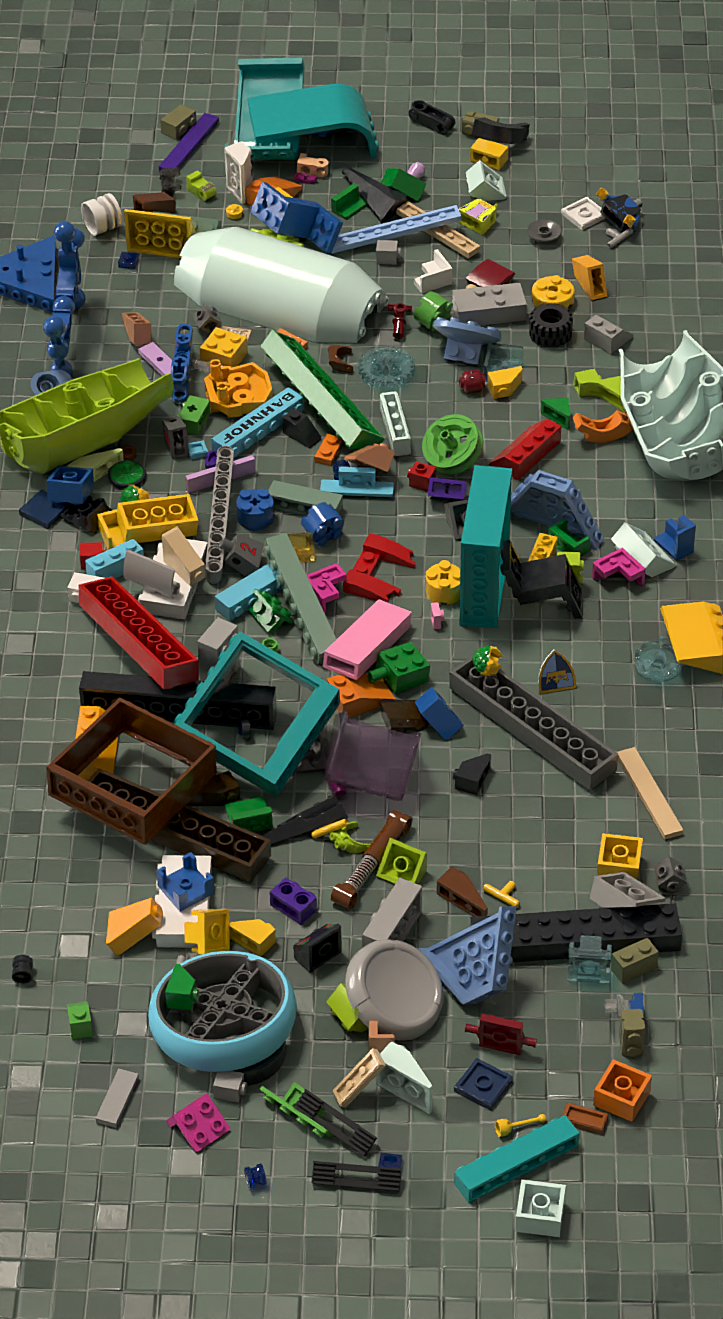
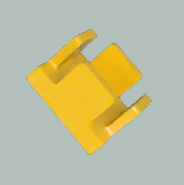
(209, 932)

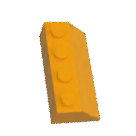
(107, 758)

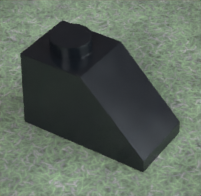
(300, 428)
(472, 774)

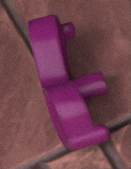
(304, 179)

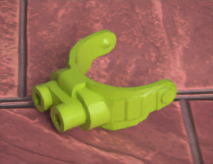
(345, 842)

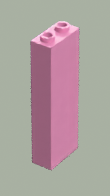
(372, 633)

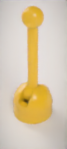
(504, 1127)

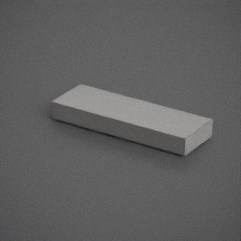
(117, 1098)

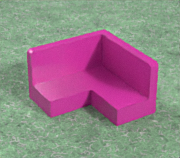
(619, 561)
(323, 583)

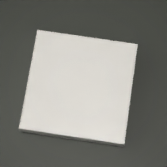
(583, 213)

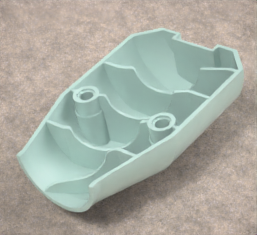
(677, 411)

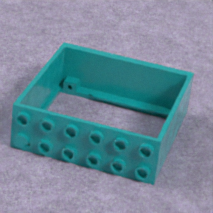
(482, 539)
(298, 736)

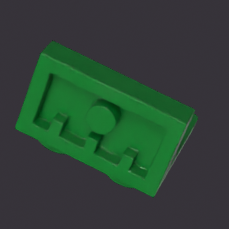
(250, 814)

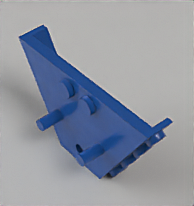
(30, 274)

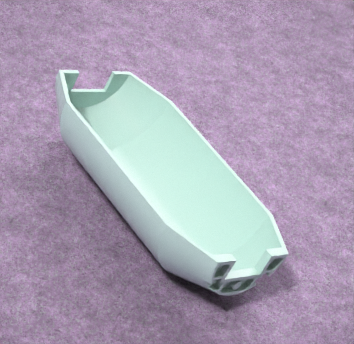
(278, 284)

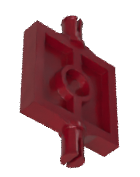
(501, 1034)

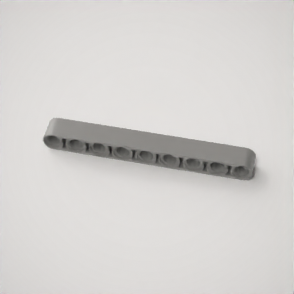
(219, 514)

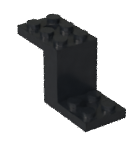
(541, 579)

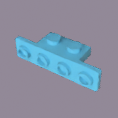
(358, 482)

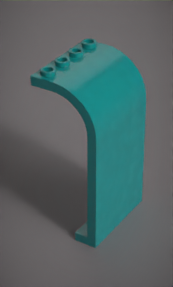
(261, 78)
(311, 112)

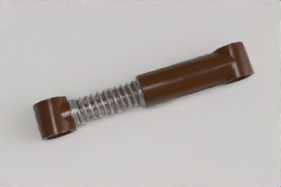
(396, 826)

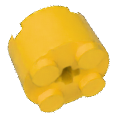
(443, 583)

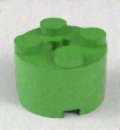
(432, 306)

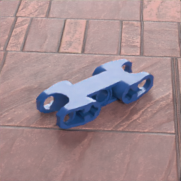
(182, 362)

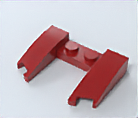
(360, 579)

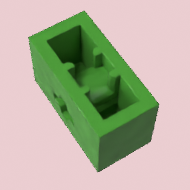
(195, 413)

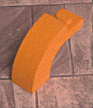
(603, 430)

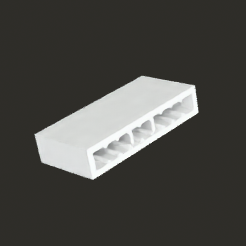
(175, 607)
(172, 921)

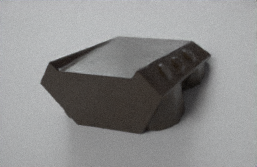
(402, 715)

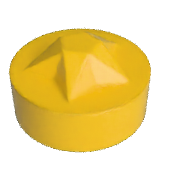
(234, 211)

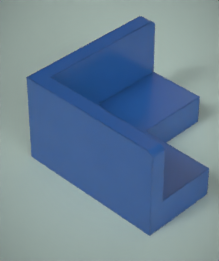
(678, 538)
(438, 713)

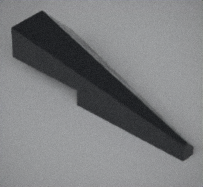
(379, 196)
(317, 816)

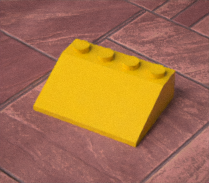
(157, 232)
(696, 634)

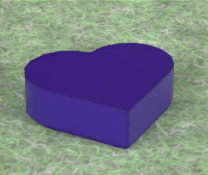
(211, 458)

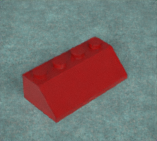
(529, 448)

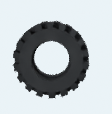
(550, 325)

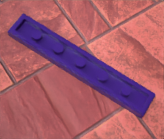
(190, 141)

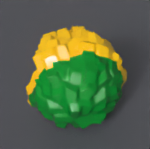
(133, 493)
(486, 660)

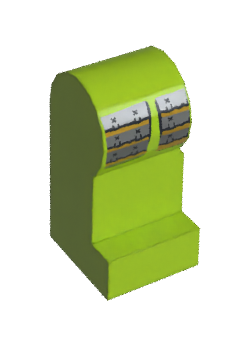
(199, 186)

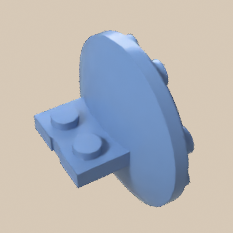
(464, 339)

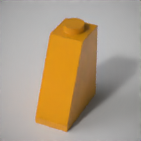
(590, 276)
(132, 924)

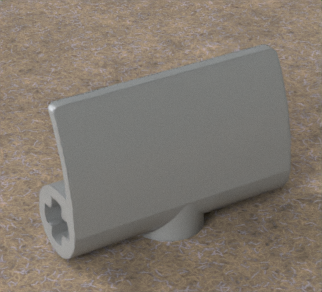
(150, 574)

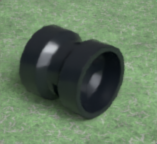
(22, 968)

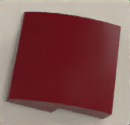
(489, 274)

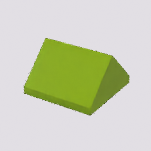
(402, 862)

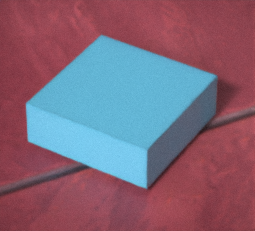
(197, 449)

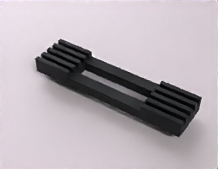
(361, 1139)
(324, 1173)

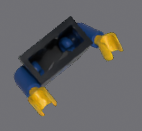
(620, 210)

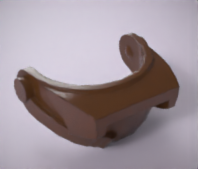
(335, 362)

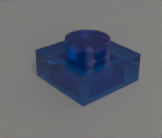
(128, 260)

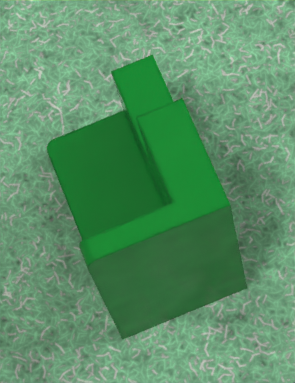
(404, 183)

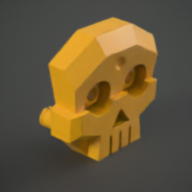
(237, 388)

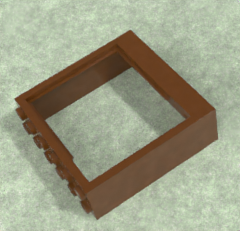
(112, 810)

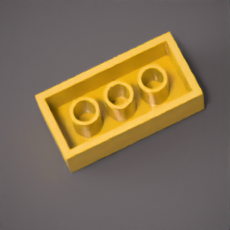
(151, 518)

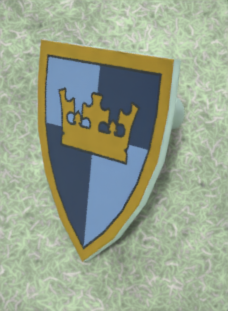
(556, 674)

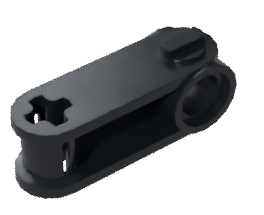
(431, 117)

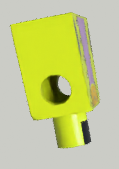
(478, 215)

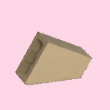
(182, 556)

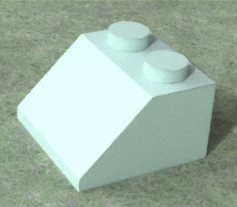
(485, 183)

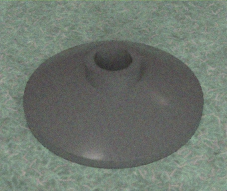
(544, 230)

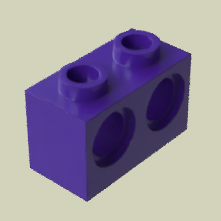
(447, 489)
(293, 900)

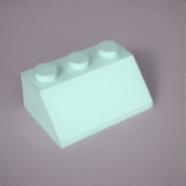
(643, 549)

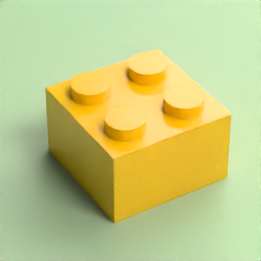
(224, 346)
(619, 855)

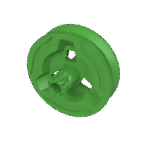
(445, 437)

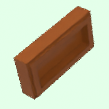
(586, 1118)

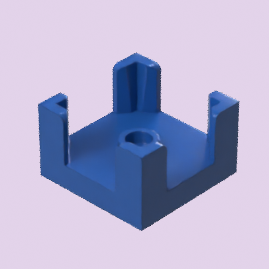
(185, 885)

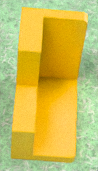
(110, 529)

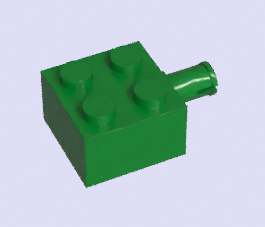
(401, 668)

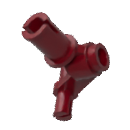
(399, 311)

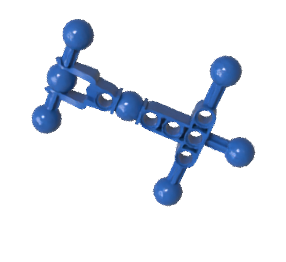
(67, 295)

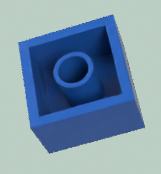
(70, 484)

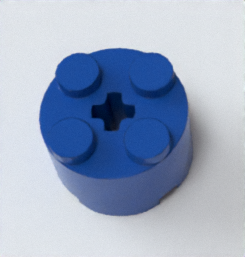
(255, 509)
(323, 523)

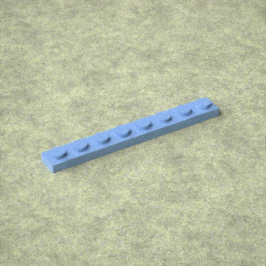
(397, 228)

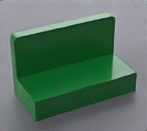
(347, 202)

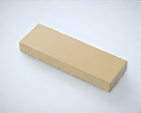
(359, 1078)

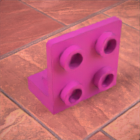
(200, 1122)

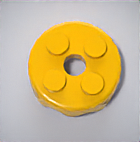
(544, 291)

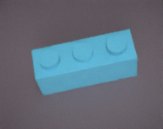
(111, 561)

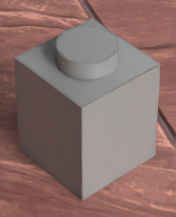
(387, 252)
(229, 1086)

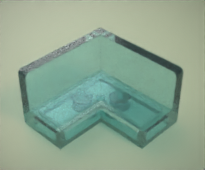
(502, 357)

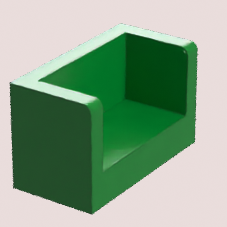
(566, 541)

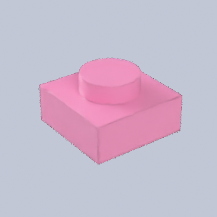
(436, 615)

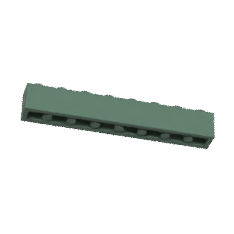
(300, 595)

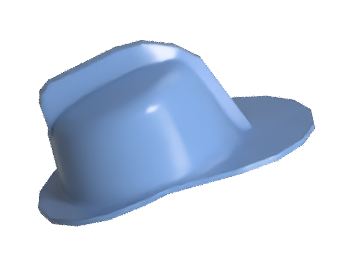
(47, 380)

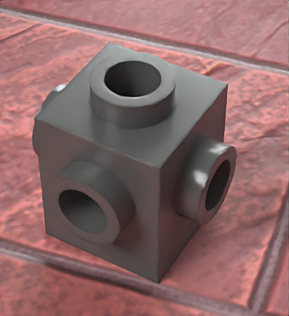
(207, 318)
(670, 874)

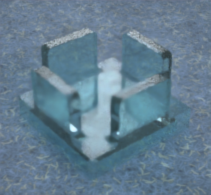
(589, 961)

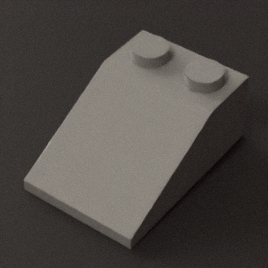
(622, 891)

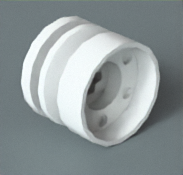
(101, 214)

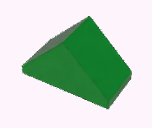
(557, 410)

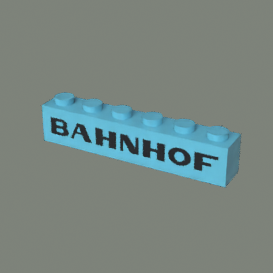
(258, 422)

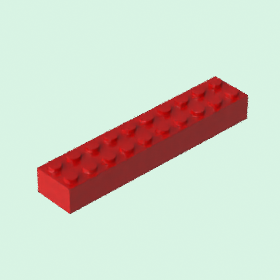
(139, 632)

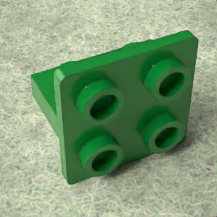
(269, 611)

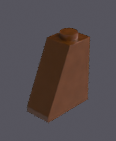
(154, 202)

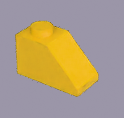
(504, 382)
(253, 935)

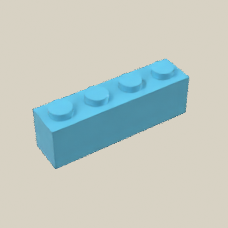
(240, 596)

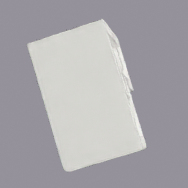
(437, 274)

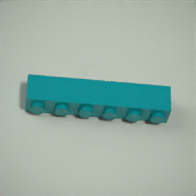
(516, 1158)

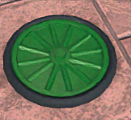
(126, 473)

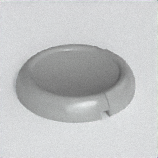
(395, 987)

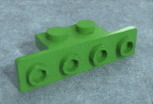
(289, 1101)

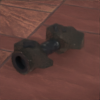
(167, 176)

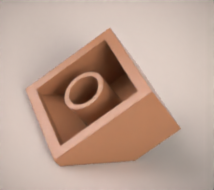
(372, 456)

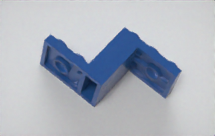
(296, 217)

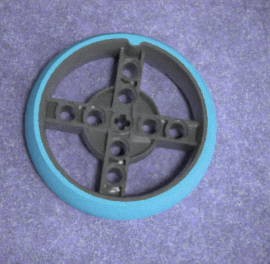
(226, 1011)

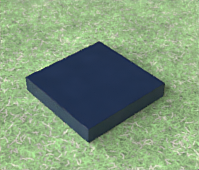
(43, 511)
(483, 1084)

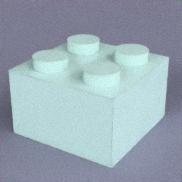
(540, 1208)

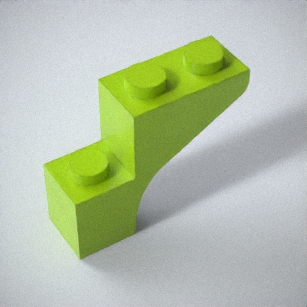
(591, 384)

